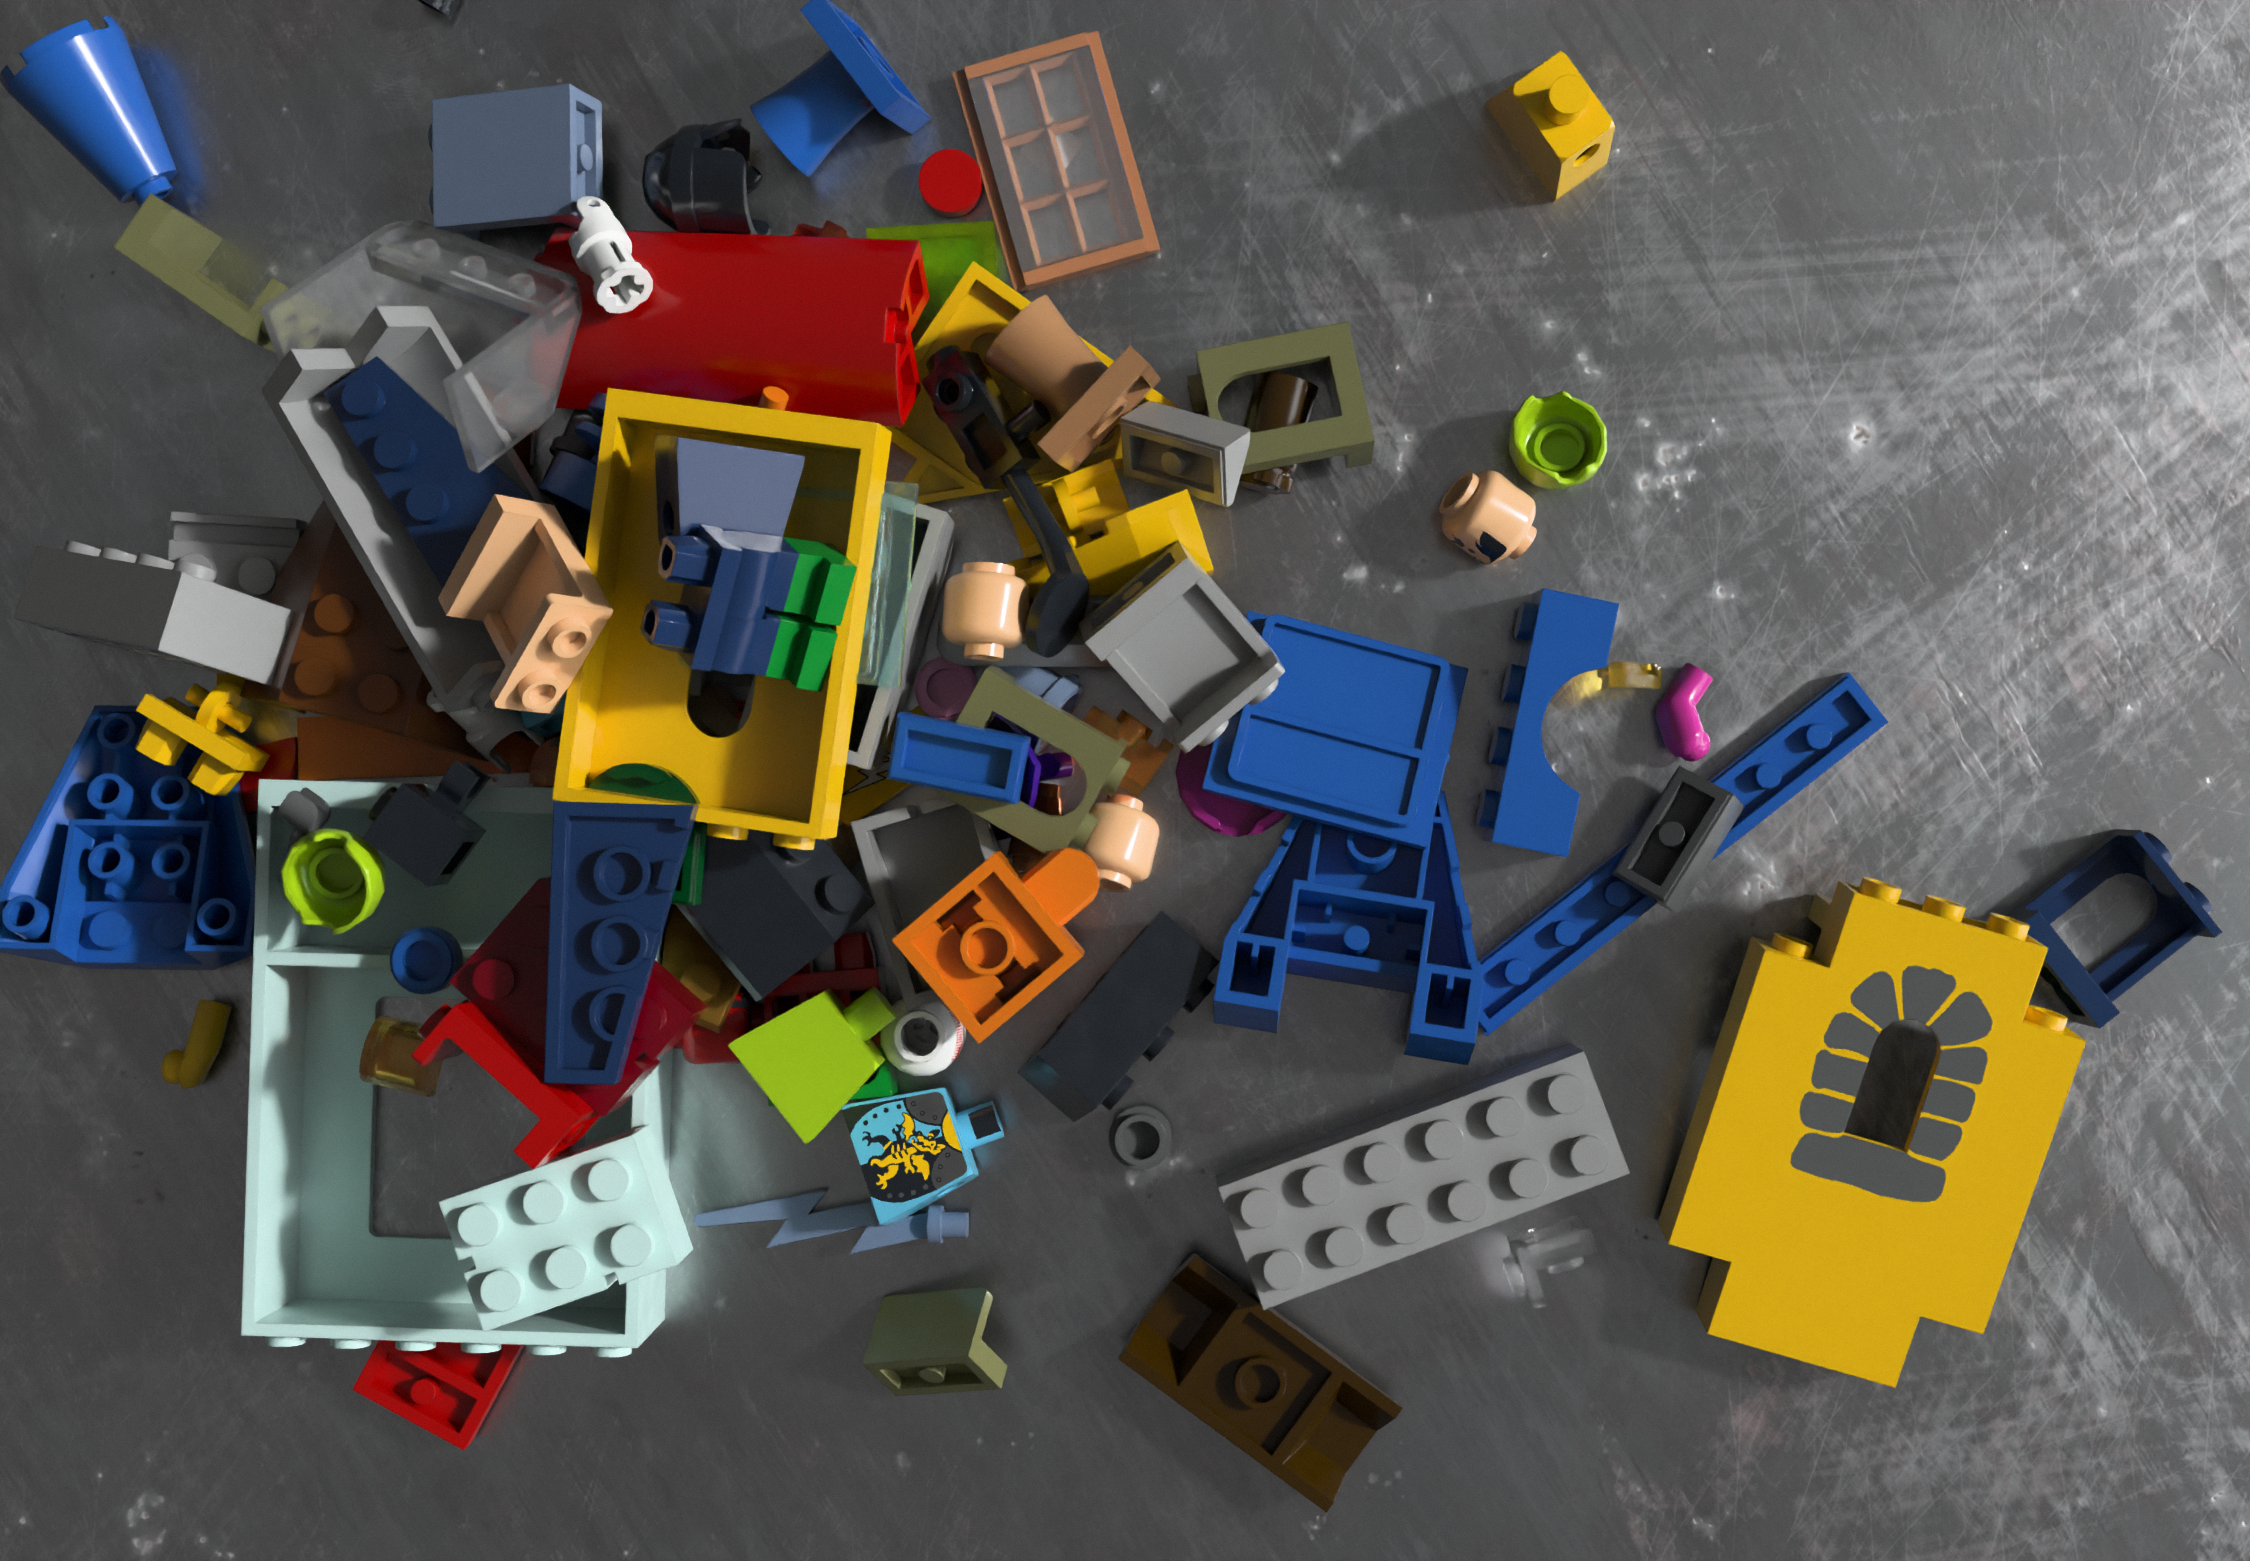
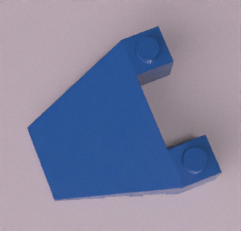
(1362, 917)

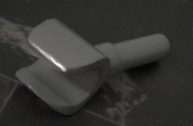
(304, 812)

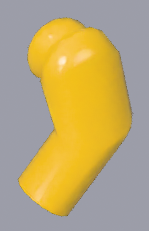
(202, 1046)

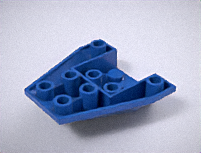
(131, 862)

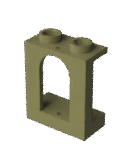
(176, 251)
(1344, 434)
(1091, 748)

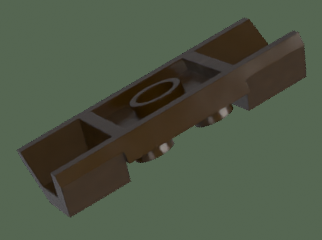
(1257, 1380)

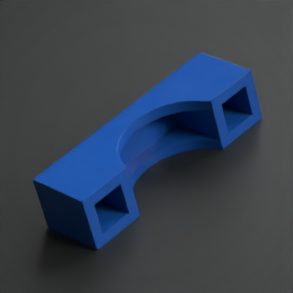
(1529, 801)

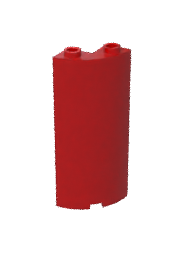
(755, 313)

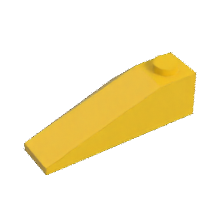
(1127, 546)

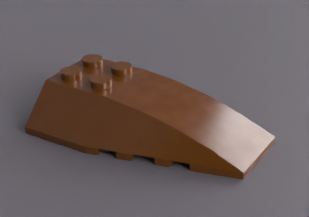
(345, 647)

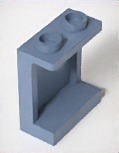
(514, 158)

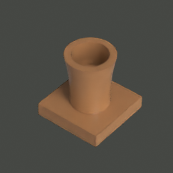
(1069, 380)

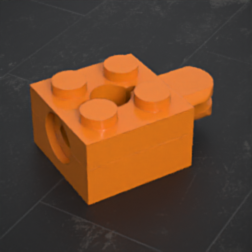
(1001, 936)

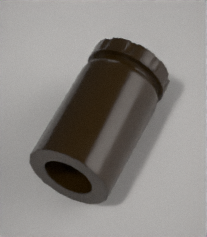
(1276, 403)

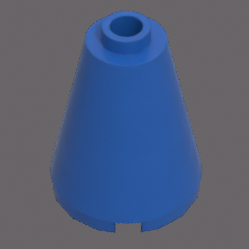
(97, 107)

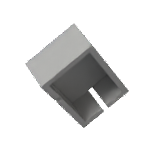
(914, 865)

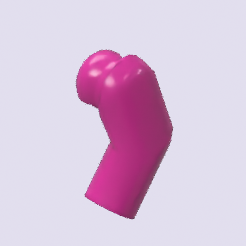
(1678, 714)

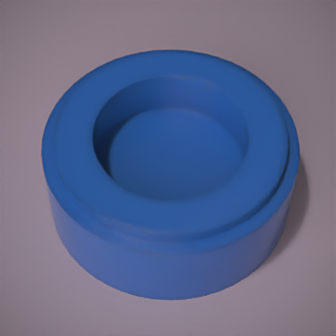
(425, 959)

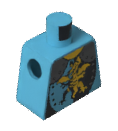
(917, 1147)

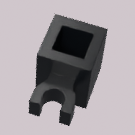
(427, 828)

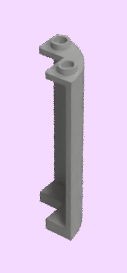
(450, 650)

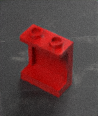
(561, 1111)

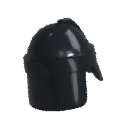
(701, 186)

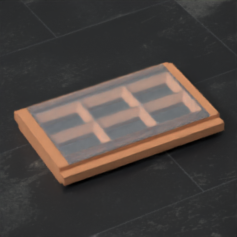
(1056, 161)

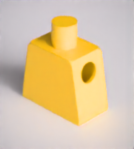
(1553, 121)

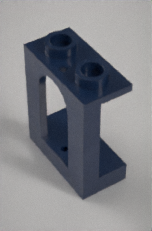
(2177, 917)

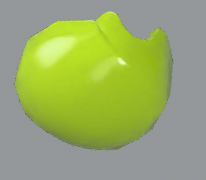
(1557, 441)
(333, 879)

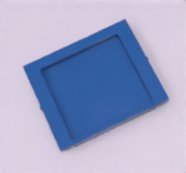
(1346, 734)

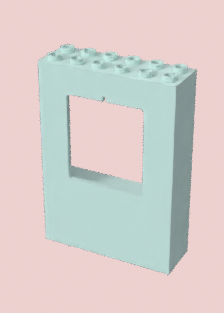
(312, 1122)

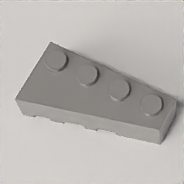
(153, 609)

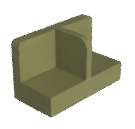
(934, 1343)

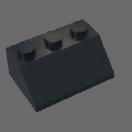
(773, 906)

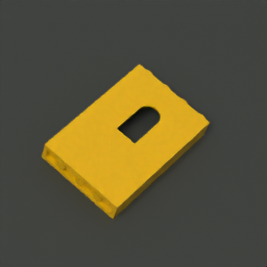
(632, 697)

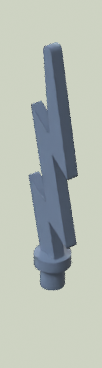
(805, 1225)

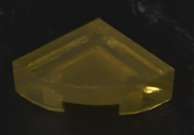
(1629, 676)

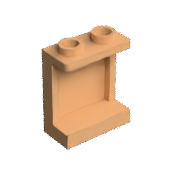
(533, 597)

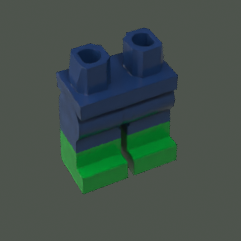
(751, 604)

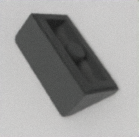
(1678, 839)

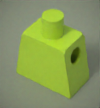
(816, 1056)

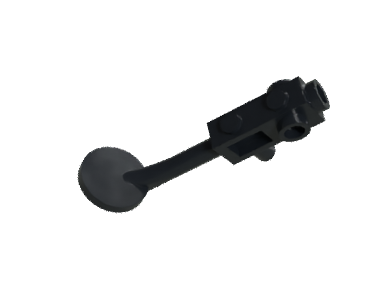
(1000, 455)

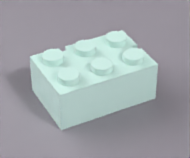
(567, 1227)

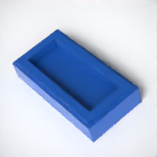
(958, 757)

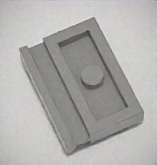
(240, 548)

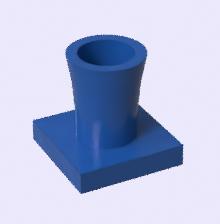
(835, 92)

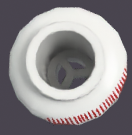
(920, 1056)

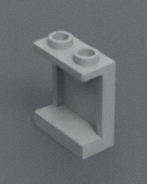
(1183, 647)

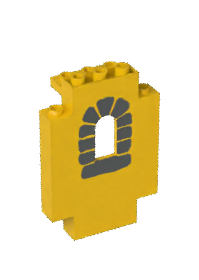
(1836, 1238)

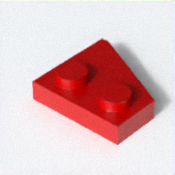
(437, 1387)

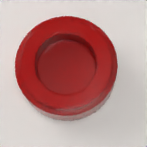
(950, 183)

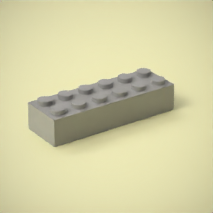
(1421, 1175)

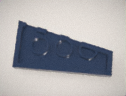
(417, 462)
(607, 917)

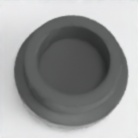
(1140, 1137)

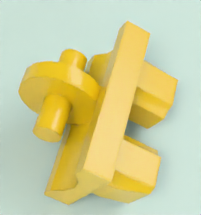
(1078, 503)
(224, 753)

